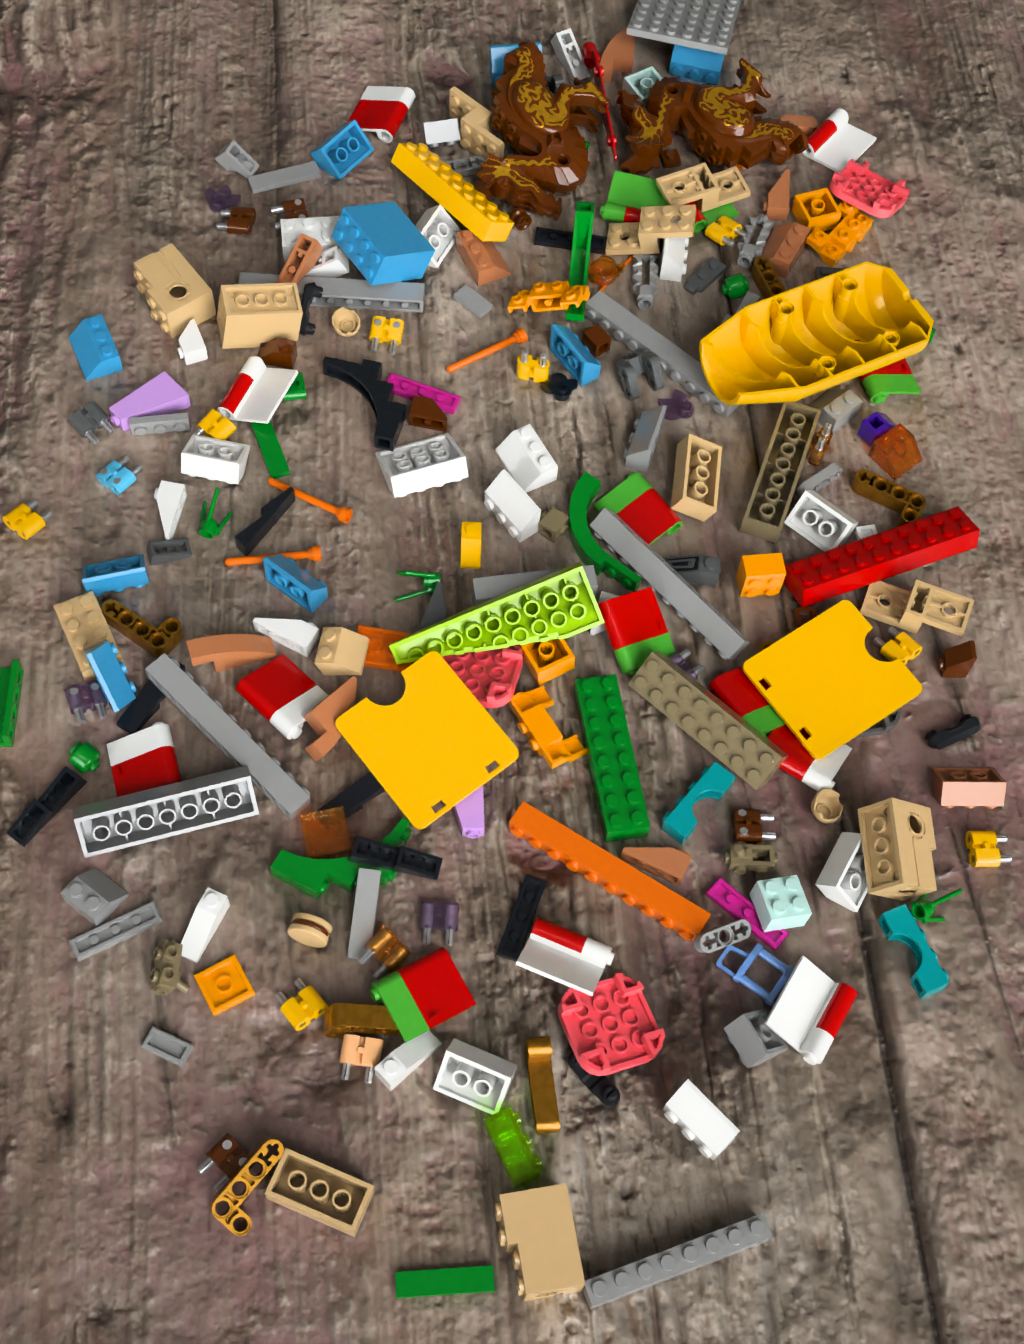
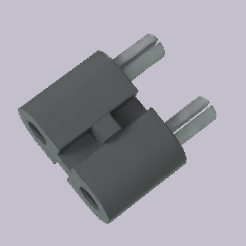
(90, 419)

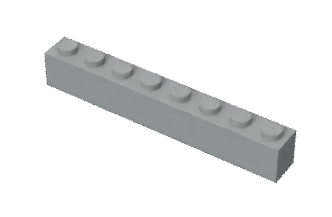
(676, 1261)

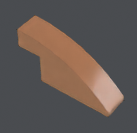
(618, 55)
(230, 650)
(324, 715)

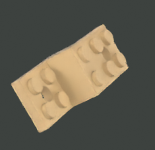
(475, 125)
(703, 187)
(654, 224)
(919, 605)

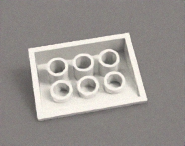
(422, 465)

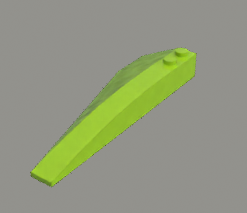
(531, 613)

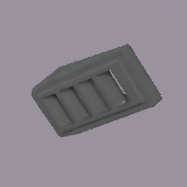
(169, 556)

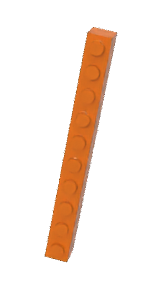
(608, 871)

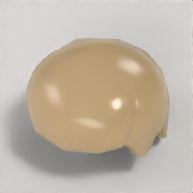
(345, 322)
(826, 806)

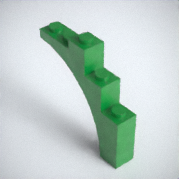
(313, 874)

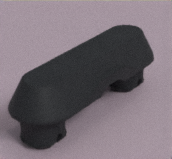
(310, 291)
(965, 728)
(598, 1085)

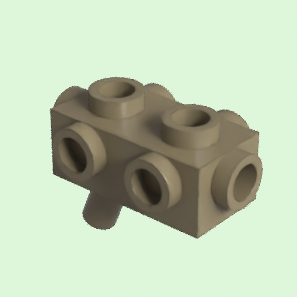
(743, 857)
(166, 973)

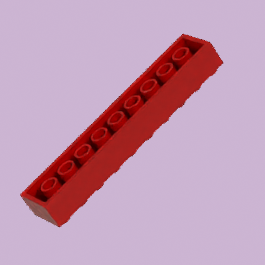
(880, 556)

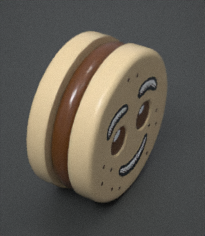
(309, 930)

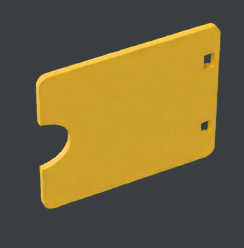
(829, 680)
(428, 742)

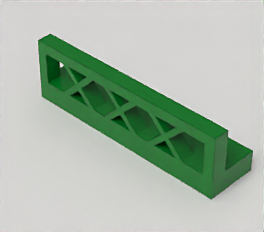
(10, 693)

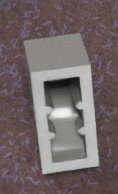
(236, 159)

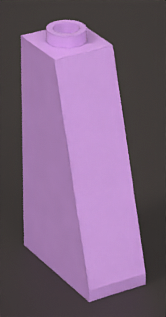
(155, 397)
(470, 814)

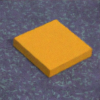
(224, 985)

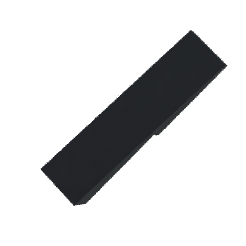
(271, 513)
(142, 707)
(356, 795)
(47, 806)
(396, 859)

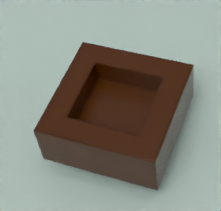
(670, 158)
(803, 615)

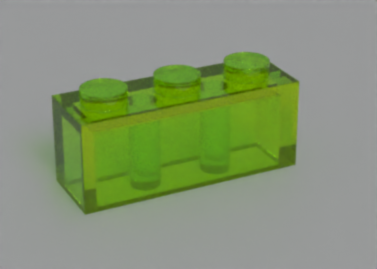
(513, 1147)

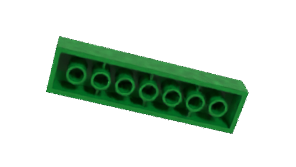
(611, 758)

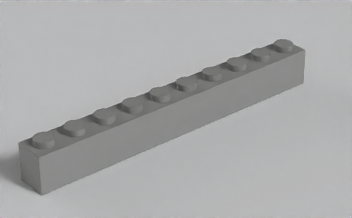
(354, 292)
(641, 338)
(669, 584)
(228, 736)

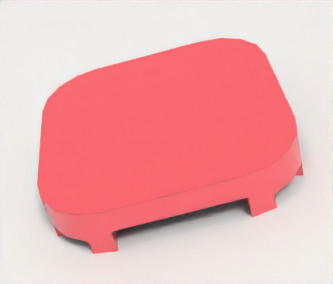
(868, 190)
(489, 673)
(611, 1027)

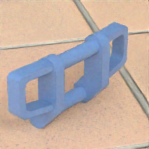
(753, 986)

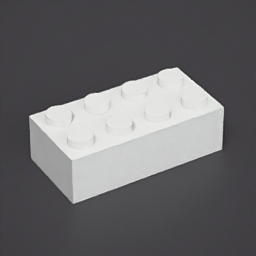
(314, 227)

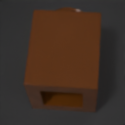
(596, 340)

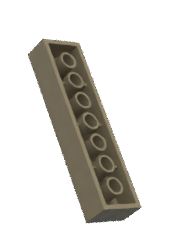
(780, 471)
(708, 720)

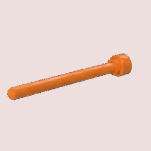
(519, 336)
(342, 513)
(312, 553)

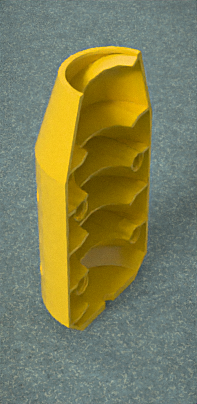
(807, 337)

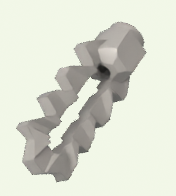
(747, 251)
(645, 293)

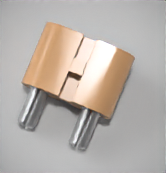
(360, 1052)

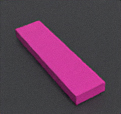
(408, 388)
(741, 908)

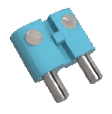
(116, 477)

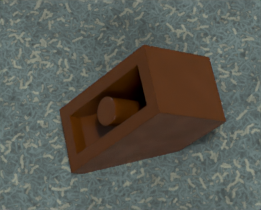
(279, 353)
(427, 414)
(957, 660)

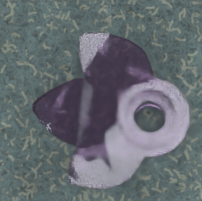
(221, 199)
(676, 406)

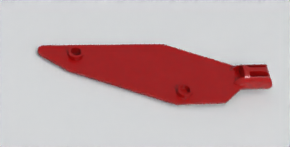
(591, 60)

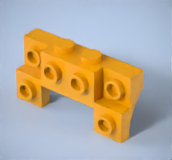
(843, 237)
(549, 297)
(541, 729)

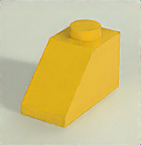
(471, 545)

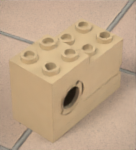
(173, 290)
(258, 314)
(898, 849)
(543, 1241)

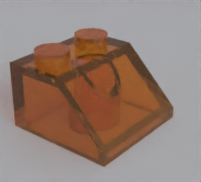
(896, 451)

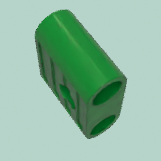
(297, 389)

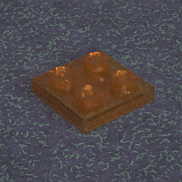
(325, 832)

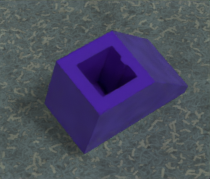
(874, 427)

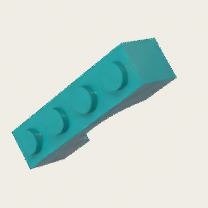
(713, 784)
(901, 926)

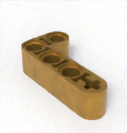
(766, 277)
(889, 494)
(138, 626)
(358, 1018)
(541, 1084)
(250, 1182)

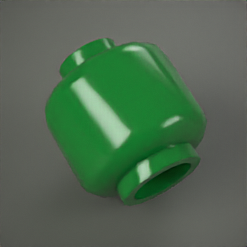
(735, 286)
(84, 757)

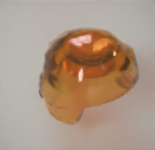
(604, 271)

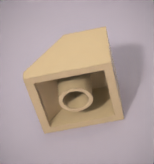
(341, 652)

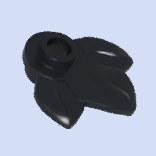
(559, 386)

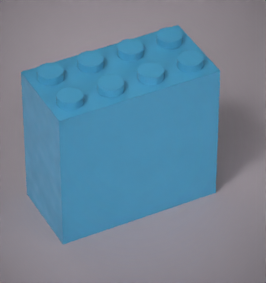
(382, 243)

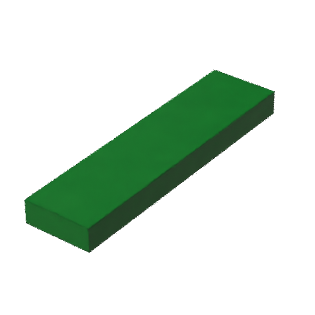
(270, 449)
(444, 1282)

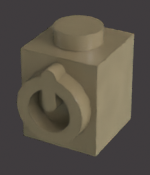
(553, 524)

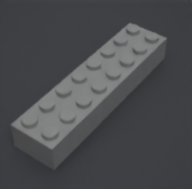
(165, 811)

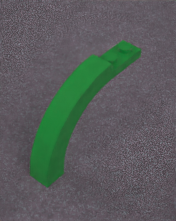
(580, 254)
(584, 543)

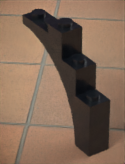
(379, 394)

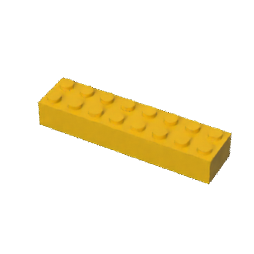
(452, 192)

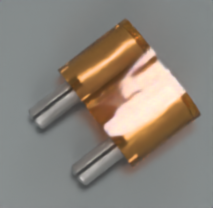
(820, 445)
(387, 951)

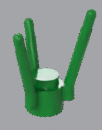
(208, 526)
(429, 580)
(923, 909)

